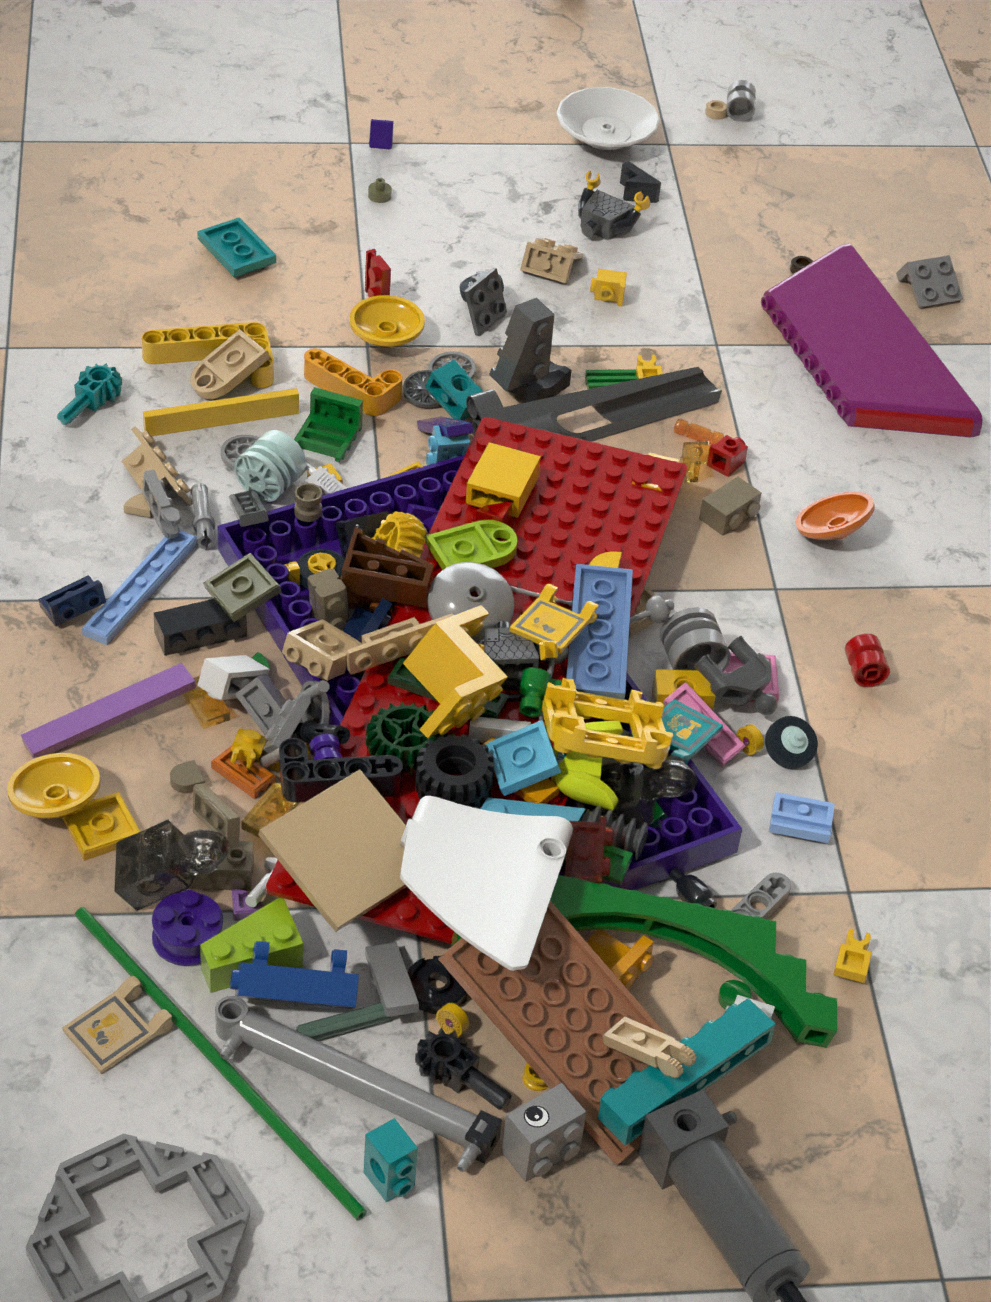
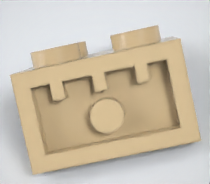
(548, 260)

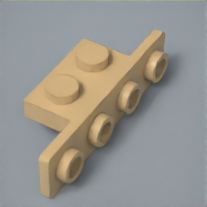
(151, 458)
(388, 644)

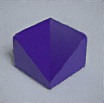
(426, 515)

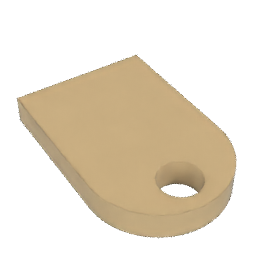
(227, 366)

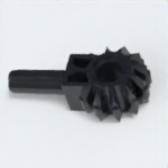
(458, 1067)

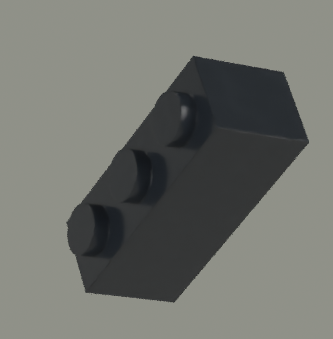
(196, 627)

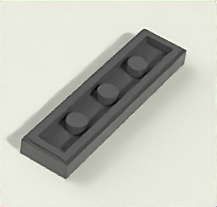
(248, 508)

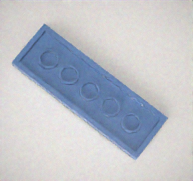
(601, 649)

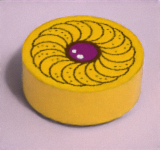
(751, 738)
(452, 1018)

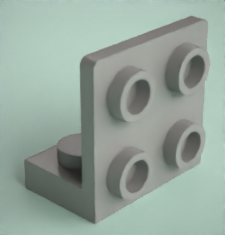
(932, 281)

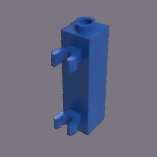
(295, 985)

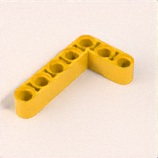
(198, 342)

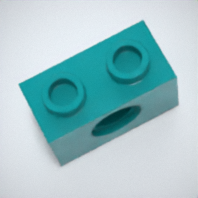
(451, 387)
(390, 1160)

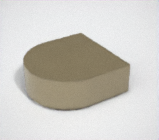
(185, 776)

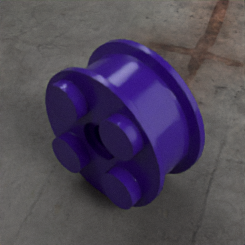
(183, 924)

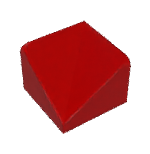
(498, 512)

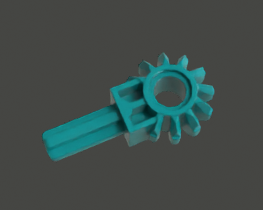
(92, 390)

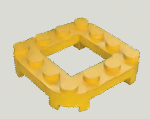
(565, 725)

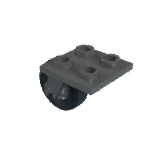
(484, 299)

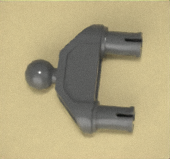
(744, 682)

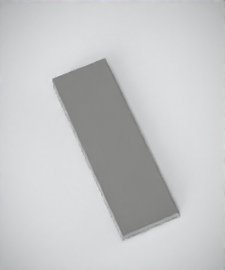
(391, 979)

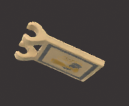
(114, 1029)

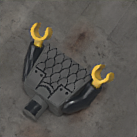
(606, 214)
(514, 652)

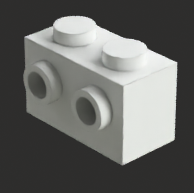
(228, 675)

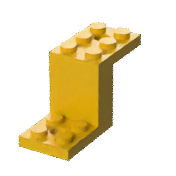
(455, 671)

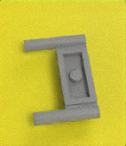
(291, 715)

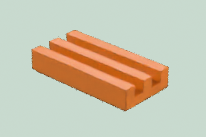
(240, 776)

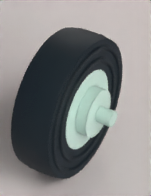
(791, 742)

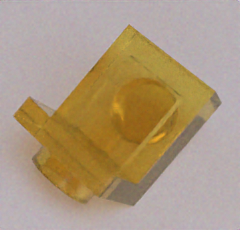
(693, 456)

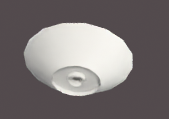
(608, 117)

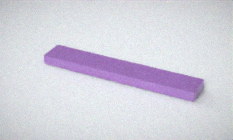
(108, 711)

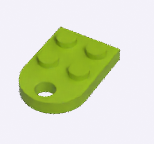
(474, 543)

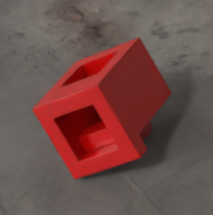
(732, 450)

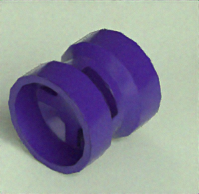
(325, 747)

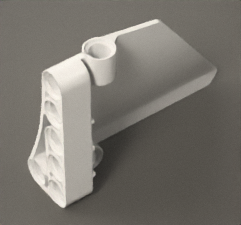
(485, 873)

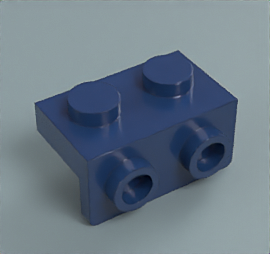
(72, 600)
(366, 622)

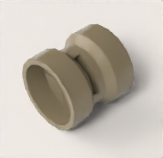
(308, 502)

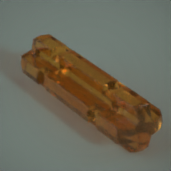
(697, 432)

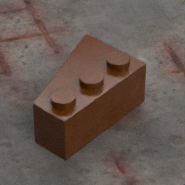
(385, 573)

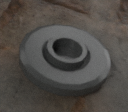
(415, 390)

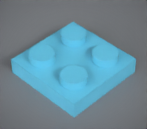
(523, 758)

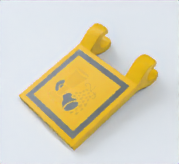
(551, 622)

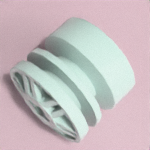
(270, 465)

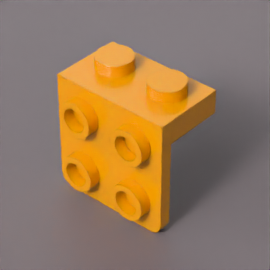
(621, 960)

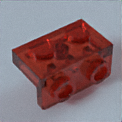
(587, 851)

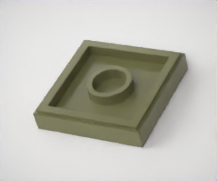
(242, 587)

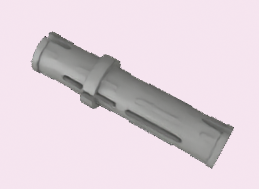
(203, 521)

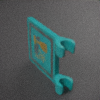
(689, 729)

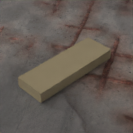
(216, 813)

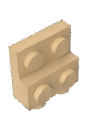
(319, 649)

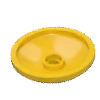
(387, 320)
(53, 785)

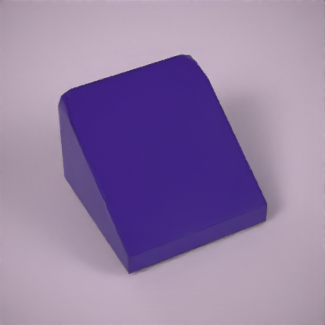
(381, 134)

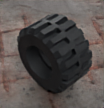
(460, 757)

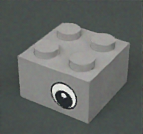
(543, 1132)

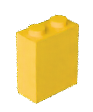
(503, 477)

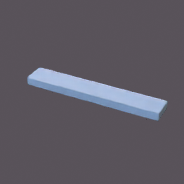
(138, 587)

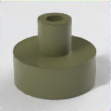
(379, 191)

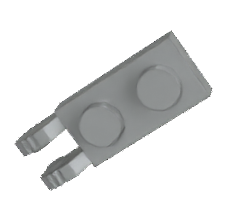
(160, 505)

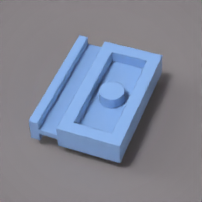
(801, 817)

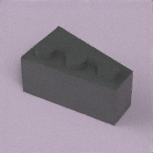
(526, 347)

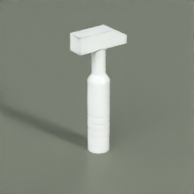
(260, 889)

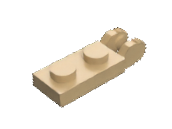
(649, 1046)

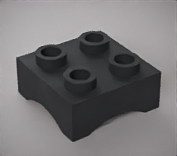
(546, 387)

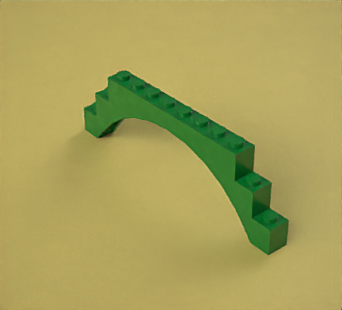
(730, 939)

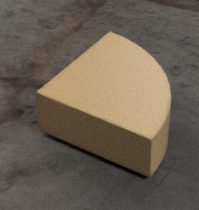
(137, 506)

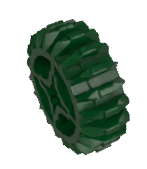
(397, 733)

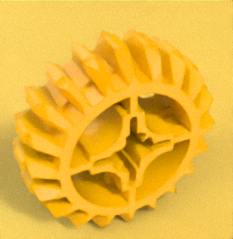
(402, 532)

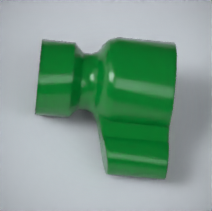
(533, 688)

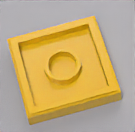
(100, 825)

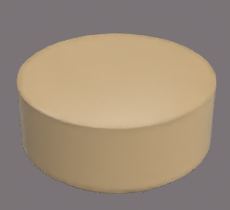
(716, 109)

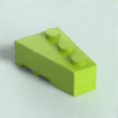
(236, 944)

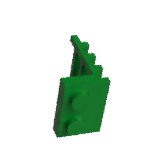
(331, 424)

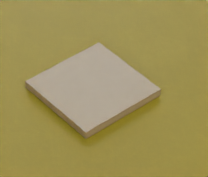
(341, 849)

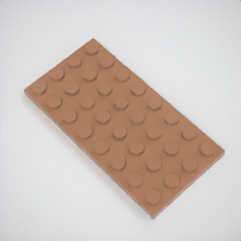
(558, 1015)

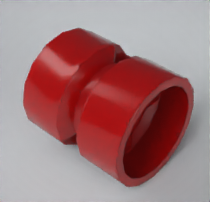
(867, 660)

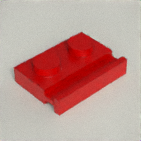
(376, 275)

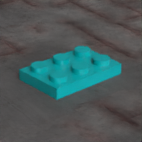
(236, 247)

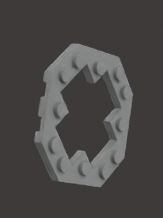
(162, 1166)

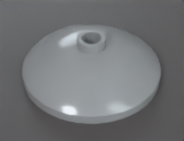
(451, 594)

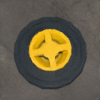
(317, 561)

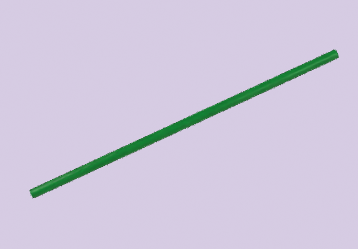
(223, 1066)

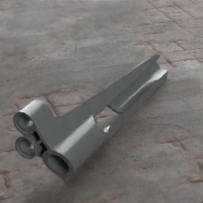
(622, 404)

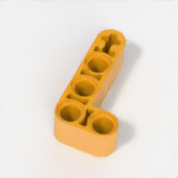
(338, 377)

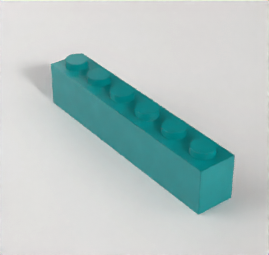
(718, 1050)

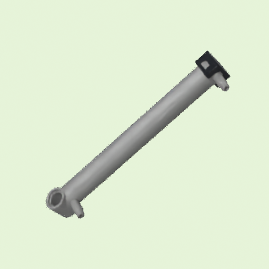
(474, 1132)

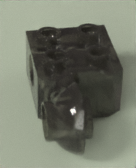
(640, 786)
(164, 862)

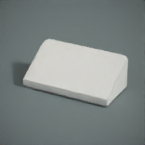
(486, 728)

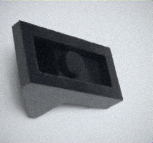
(638, 180)

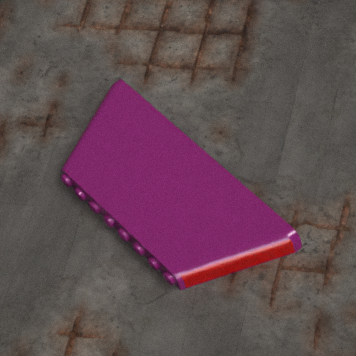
(867, 350)

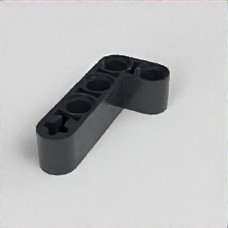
(306, 778)

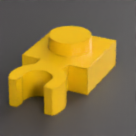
(647, 368)
(247, 746)
(853, 958)

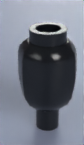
(692, 889)

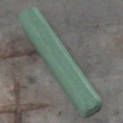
(344, 1022)

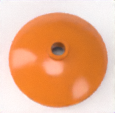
(835, 516)

